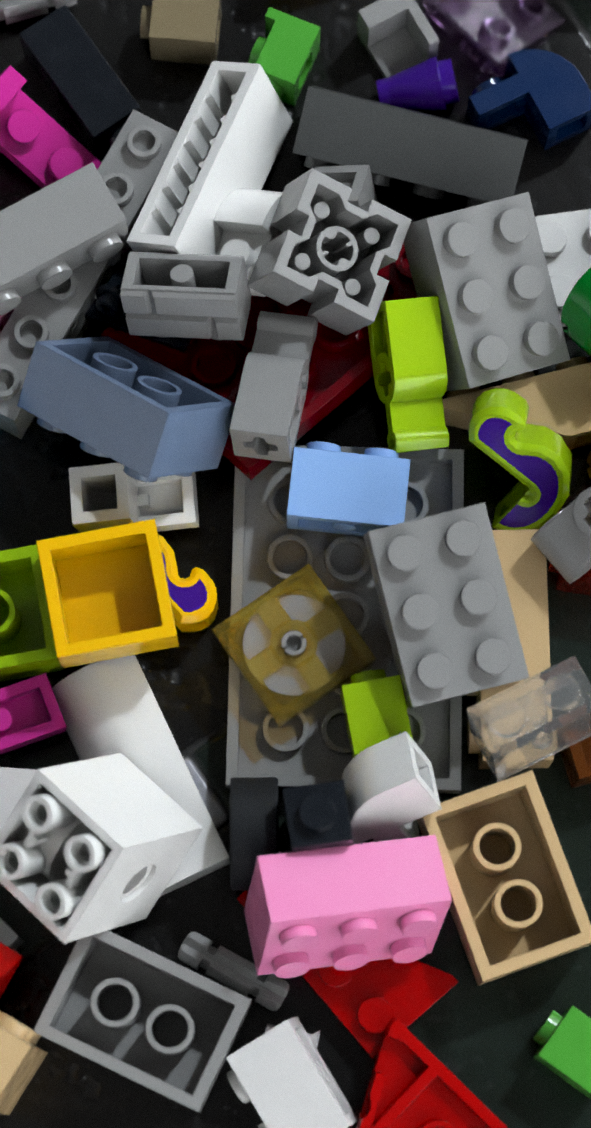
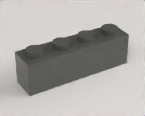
(409, 147)

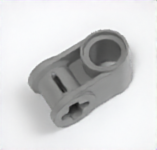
(567, 538)

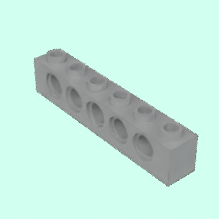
(60, 311)

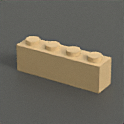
(527, 588)

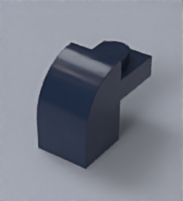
(541, 88)

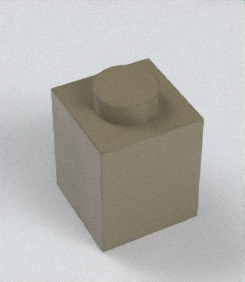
(182, 30)

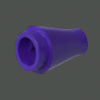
(421, 87)

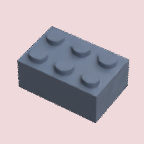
(126, 407)

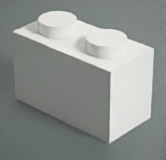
(288, 1081)

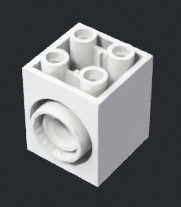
(93, 846)

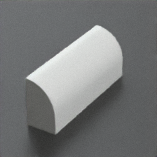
(221, 147)
(114, 712)

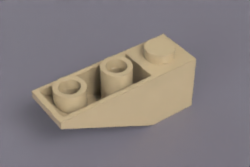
(554, 400)

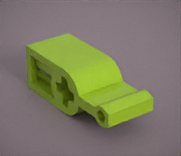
(411, 372)

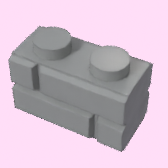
(186, 295)

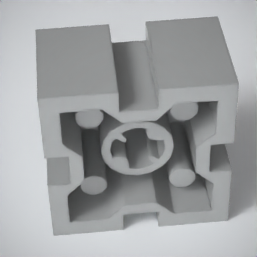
(329, 252)

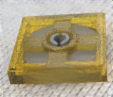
(293, 645)

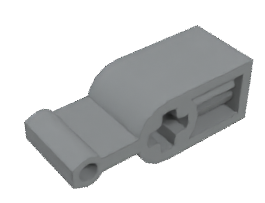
(273, 387)

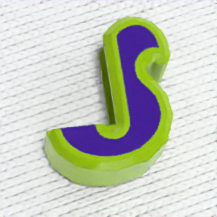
(528, 453)

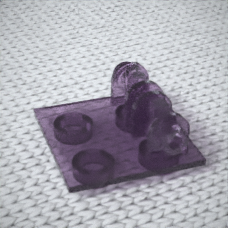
(493, 27)

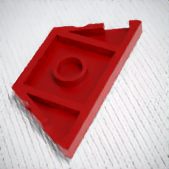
(418, 1090)

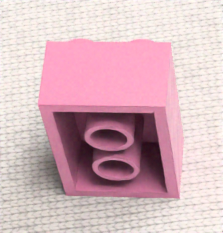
(346, 906)

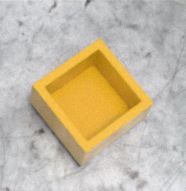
(107, 593)

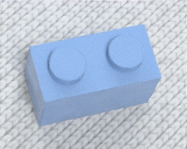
(346, 490)

